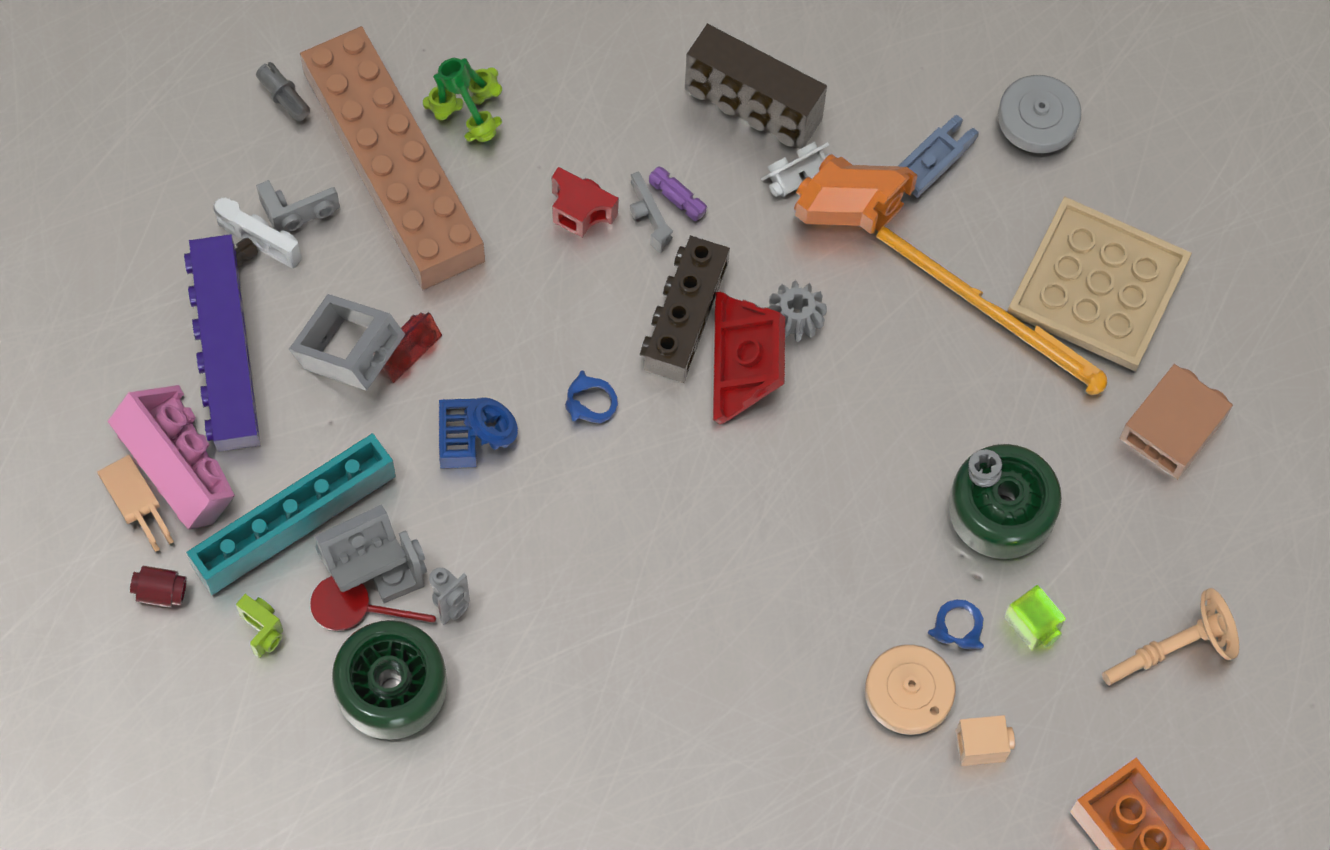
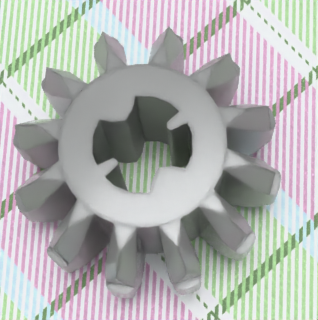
(808, 303)

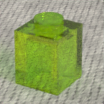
(1035, 618)

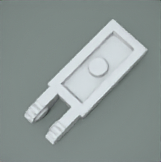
(276, 244)

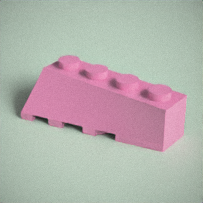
(173, 454)

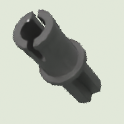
(283, 91)

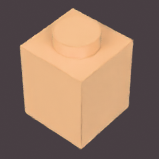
(984, 740)

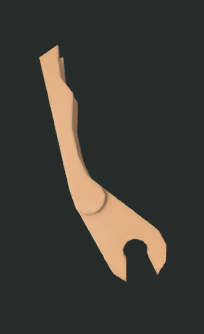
(133, 496)

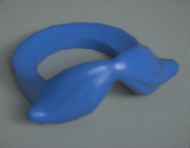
(580, 411)
(972, 639)

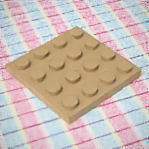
(1099, 283)

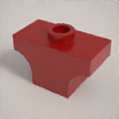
(580, 203)

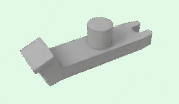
(648, 207)

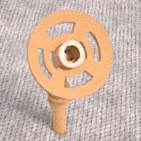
(1208, 628)

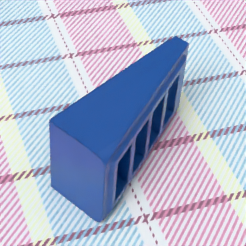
(460, 457)

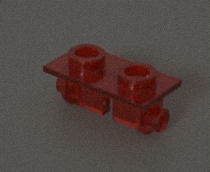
(420, 335)

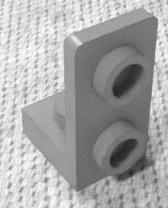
(292, 216)
(406, 576)

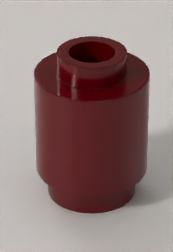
(158, 586)

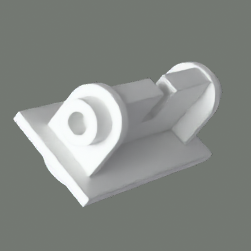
(786, 175)

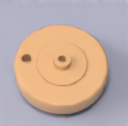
(910, 689)

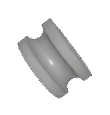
(989, 457)

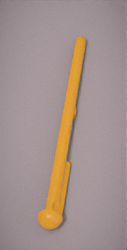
(1038, 338)

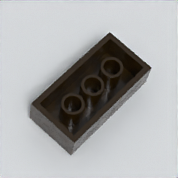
(754, 87)

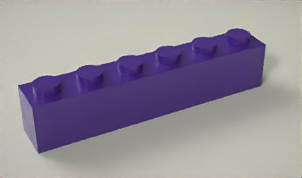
(223, 342)

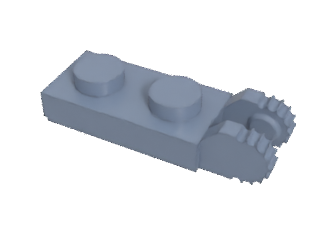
(938, 154)

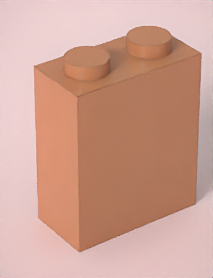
(1176, 421)

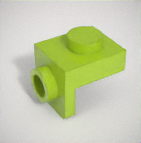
(260, 616)

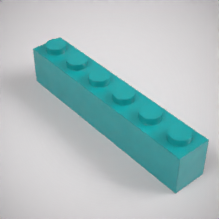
(291, 514)

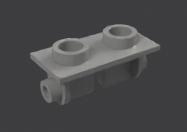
(449, 594)

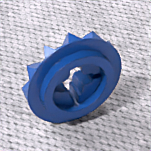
(492, 411)

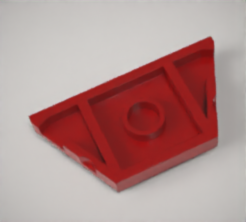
(746, 355)

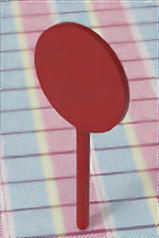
(347, 609)

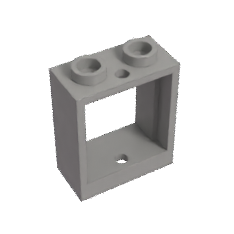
(360, 366)

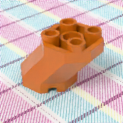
(853, 194)

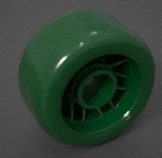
(1001, 526)
(382, 653)

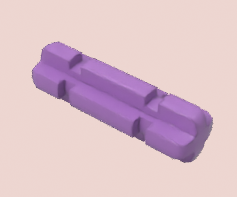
(677, 193)

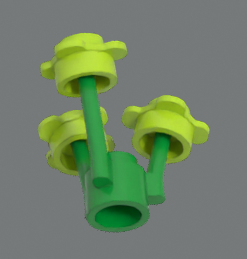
(456, 77)

